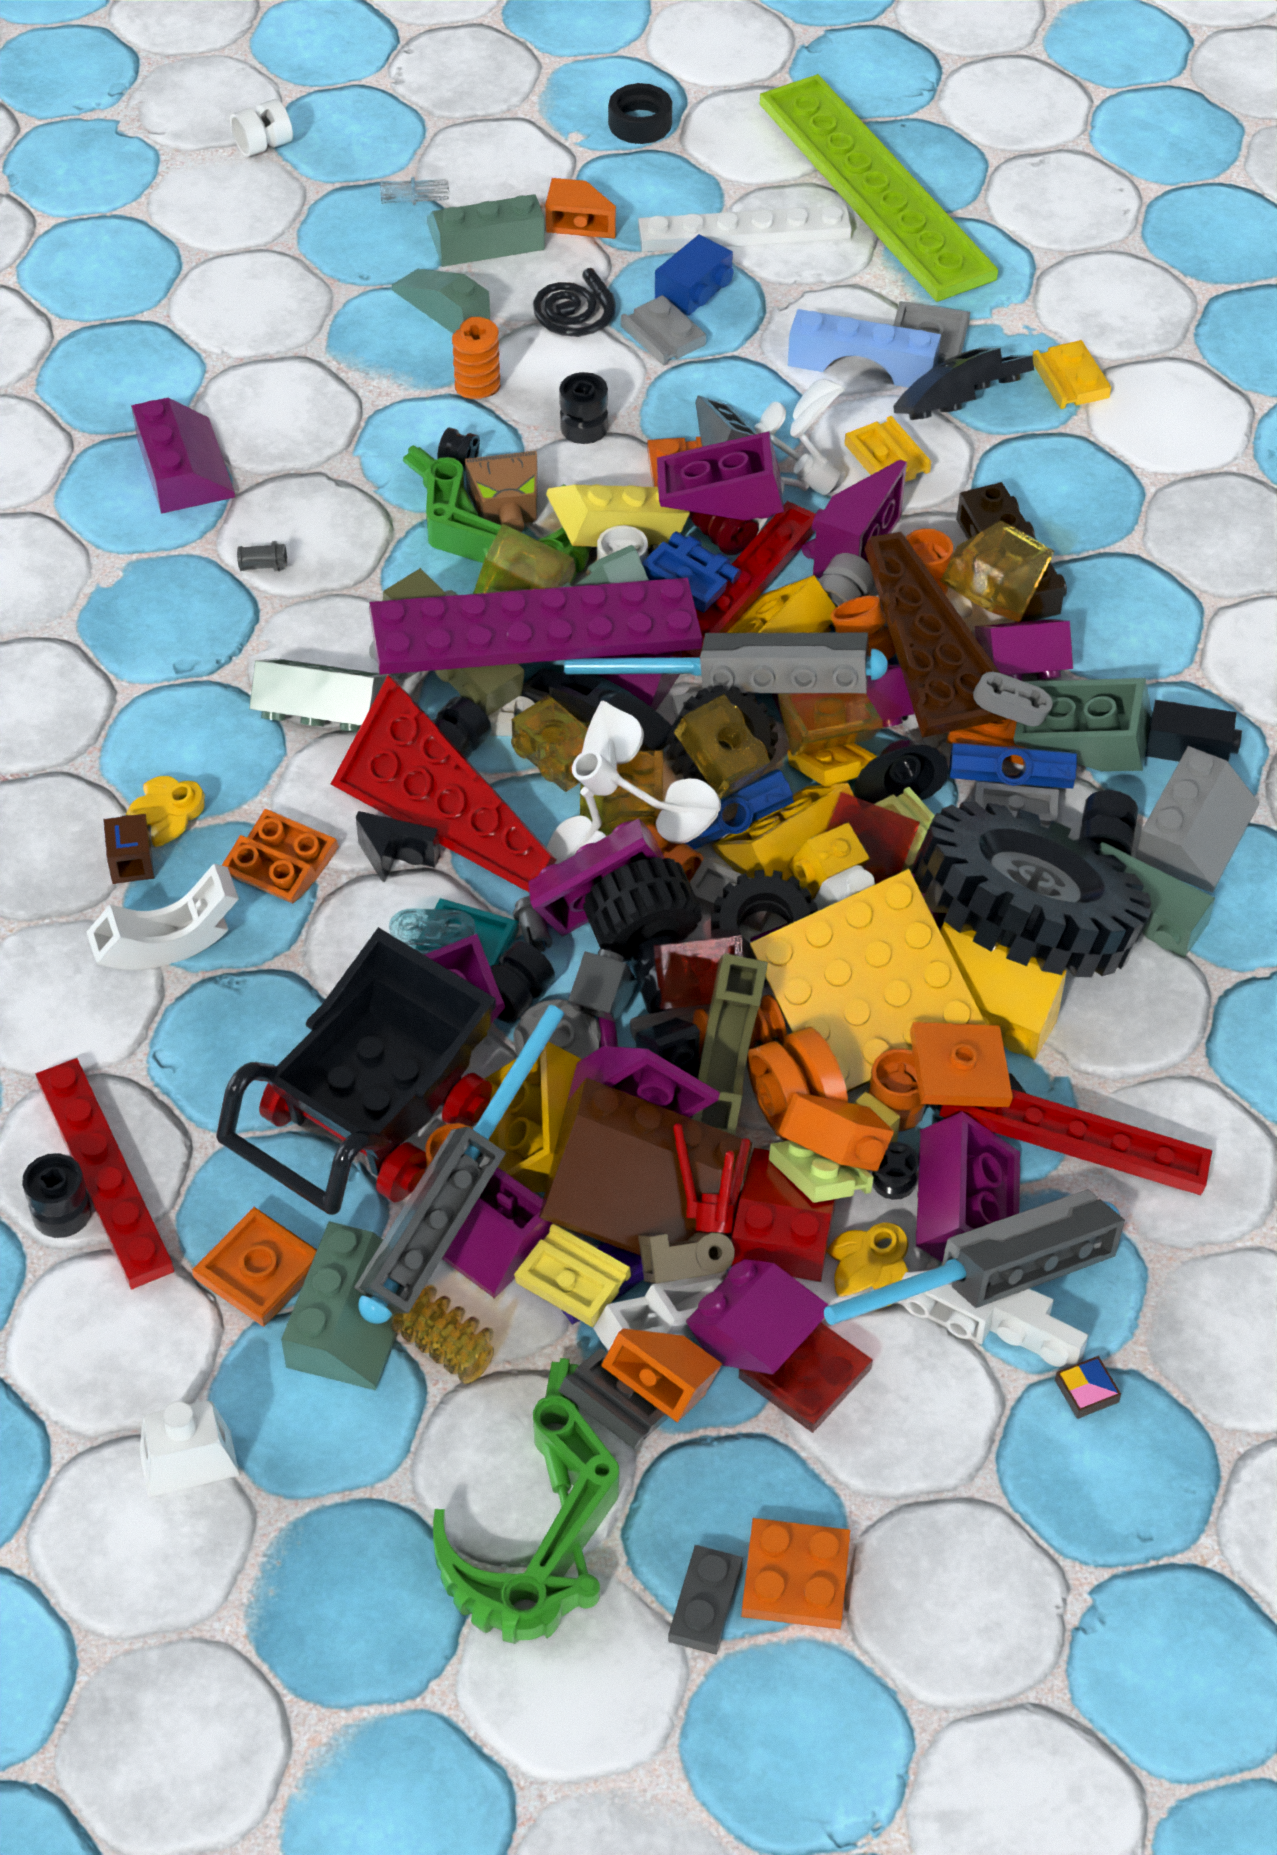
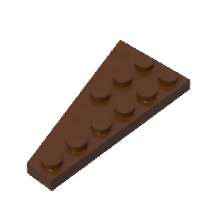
(930, 639)

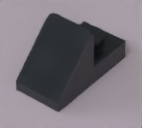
(392, 839)

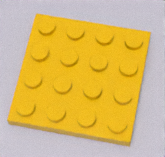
(866, 974)

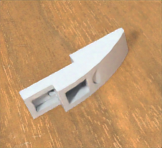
(1016, 1319)

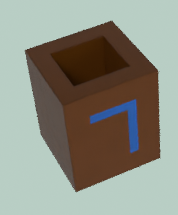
(128, 848)

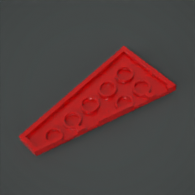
(420, 777)

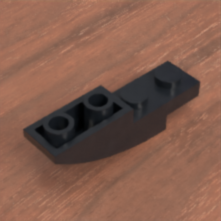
(957, 379)
(582, 695)

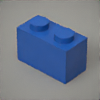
(694, 274)

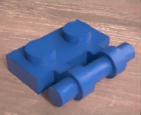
(688, 559)

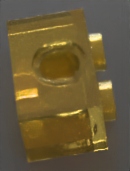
(549, 740)
(722, 768)

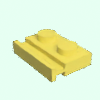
(572, 1275)

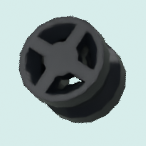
(458, 446)
(897, 1159)

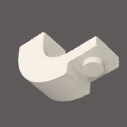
(166, 935)

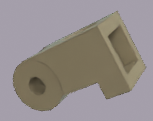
(698, 1256)

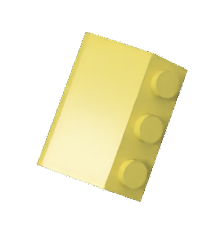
(592, 509)

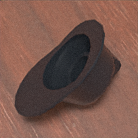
(899, 767)

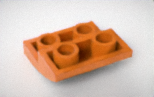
(280, 856)

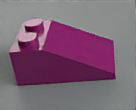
(723, 479)
(857, 514)
(645, 1077)

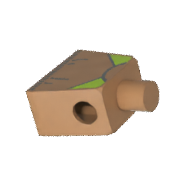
(504, 488)

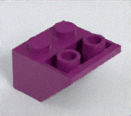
(498, 1234)

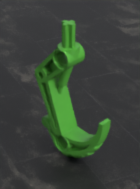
(454, 521)
(571, 1457)

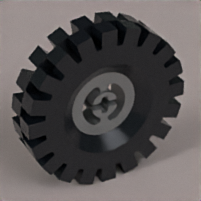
(1031, 889)

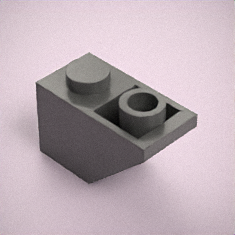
(603, 985)

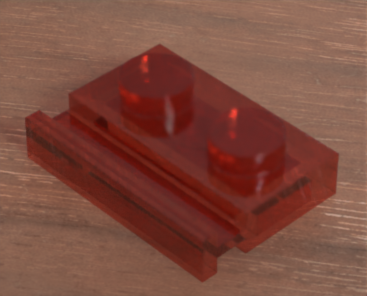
(689, 969)

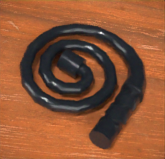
(568, 308)

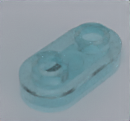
(431, 928)

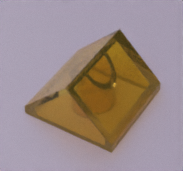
(827, 720)

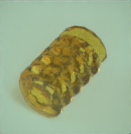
(445, 1335)

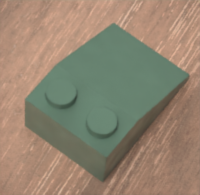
(1096, 719)

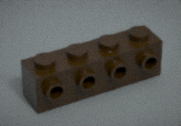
(987, 506)

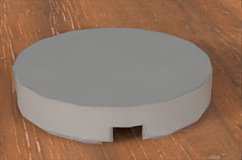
(575, 1033)

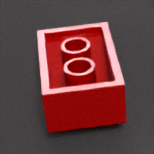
(780, 1222)

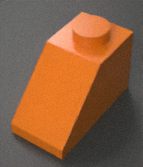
(579, 209)
(837, 1130)
(662, 1369)

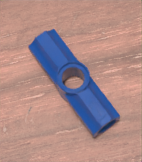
(1039, 769)
(753, 803)

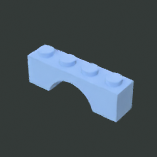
(822, 338)

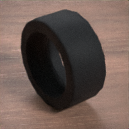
(640, 129)

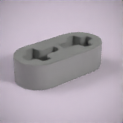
(1012, 698)

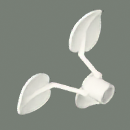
(811, 469)
(613, 740)

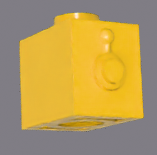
(827, 856)

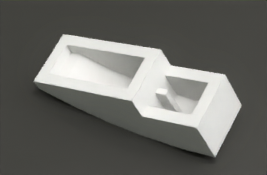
(660, 1310)

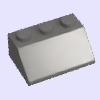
(1197, 820)

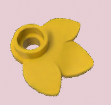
(168, 807)
(864, 1263)

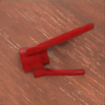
(716, 1209)

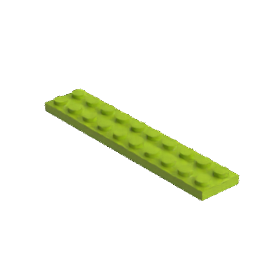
(878, 188)

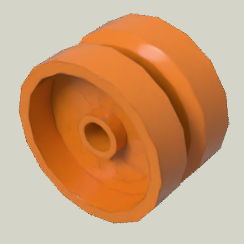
(800, 1066)

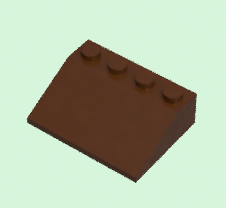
(621, 1168)

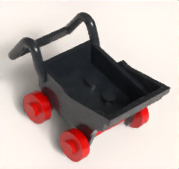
(373, 1070)

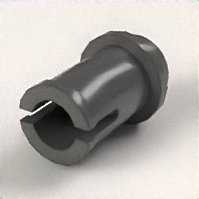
(262, 557)
(532, 924)

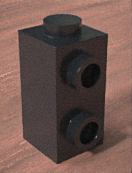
(1182, 725)

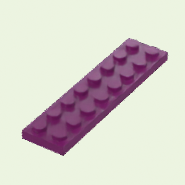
(534, 625)

